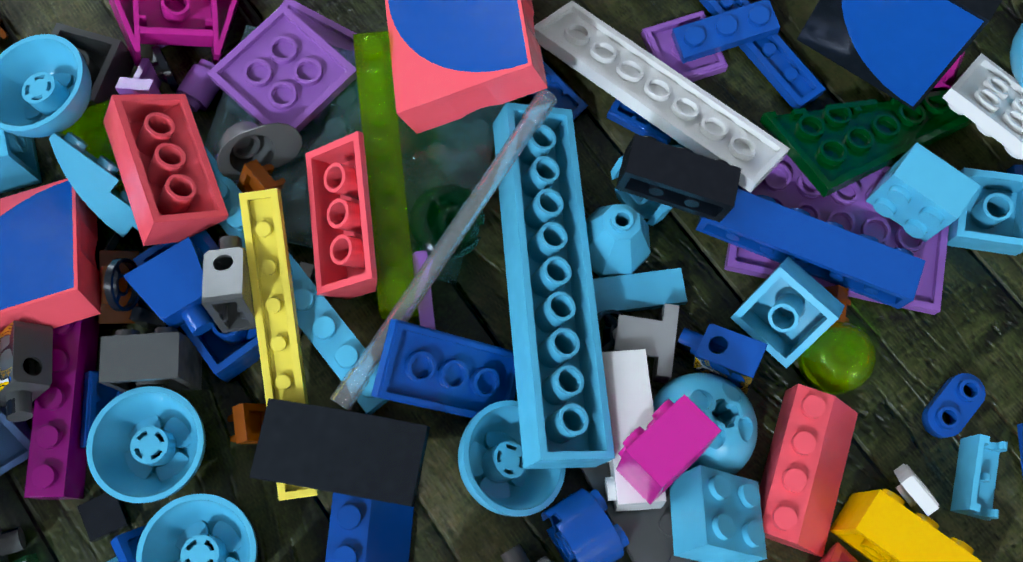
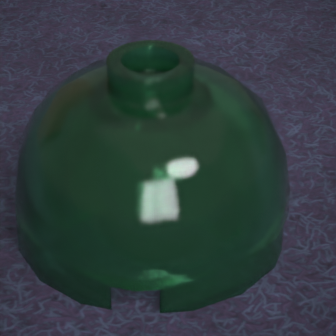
(435, 212)

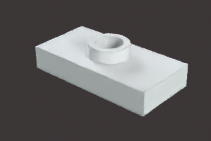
(914, 490)

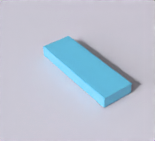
(640, 291)

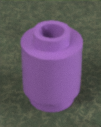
(198, 86)

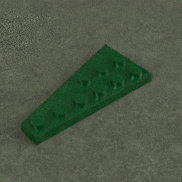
(859, 136)

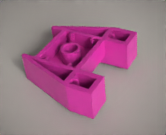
(175, 23)

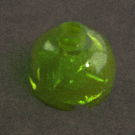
(839, 359)

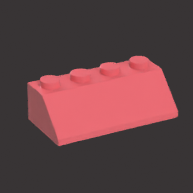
(163, 166)
(341, 218)
(805, 468)

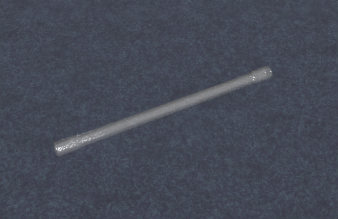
(532, 119)

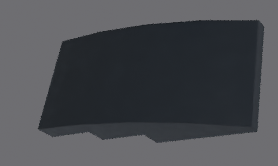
(340, 452)

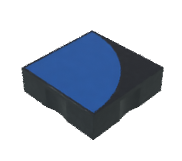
(897, 43)

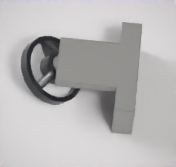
(642, 333)

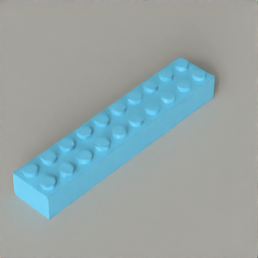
(552, 299)

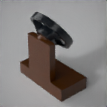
(116, 294)

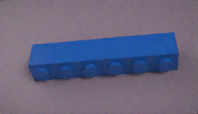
(819, 248)

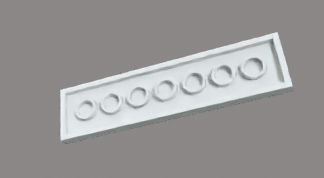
(659, 93)

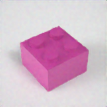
(667, 448)

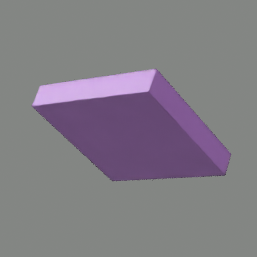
(661, 45)

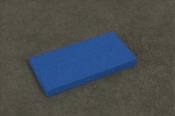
(442, 370)

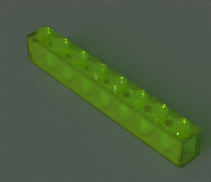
(384, 169)

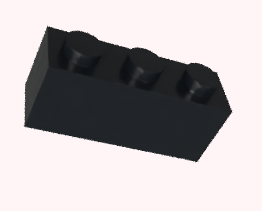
(678, 178)

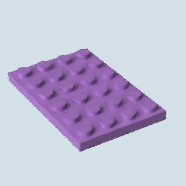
(849, 208)

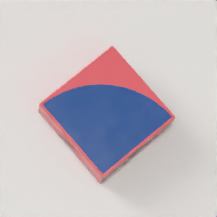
(460, 57)
(48, 257)

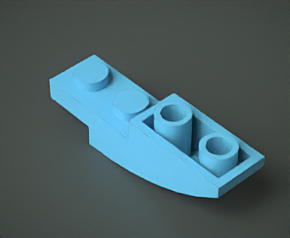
(94, 181)

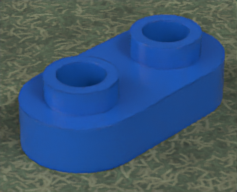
(955, 403)

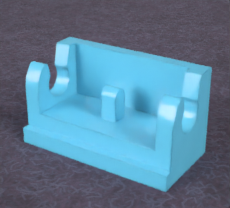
(977, 477)

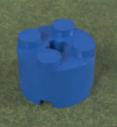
(584, 530)

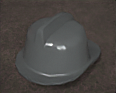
(248, 141)

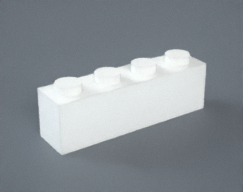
(629, 408)

